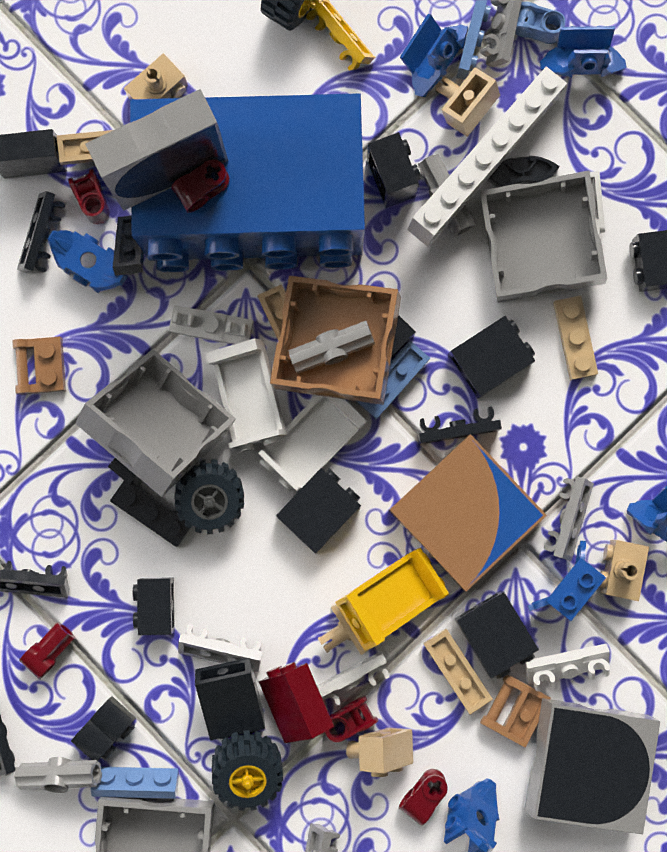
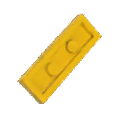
(341, 33)

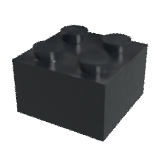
(393, 170)

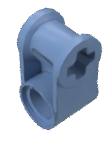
(536, 24)

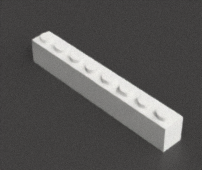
(486, 157)

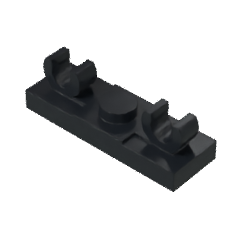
(39, 233)
(458, 428)
(33, 583)

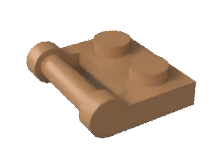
(48, 365)
(523, 715)

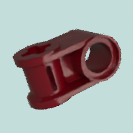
(198, 187)
(89, 193)
(352, 720)
(421, 800)

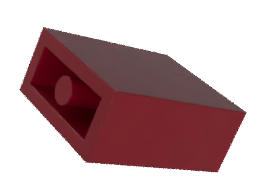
(295, 702)

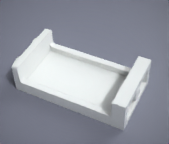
(247, 394)
(311, 440)

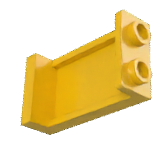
(391, 598)

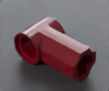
(43, 655)

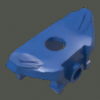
(584, 52)
(431, 53)
(68, 250)
(651, 514)
(574, 589)
(463, 816)

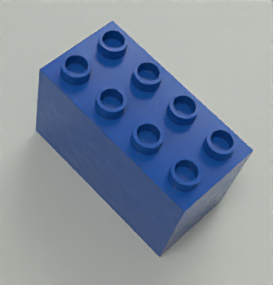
(289, 189)

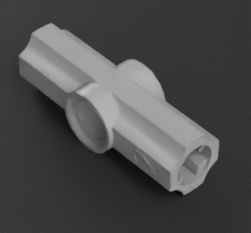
(435, 174)
(331, 347)
(58, 774)

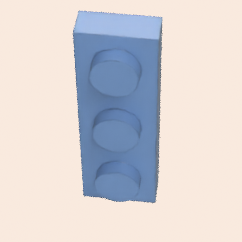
(474, 38)
(401, 372)
(137, 782)

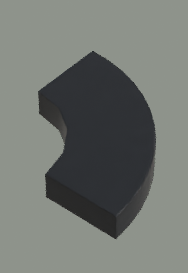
(523, 171)

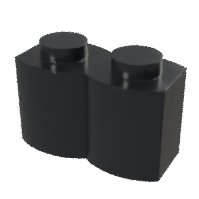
(103, 730)

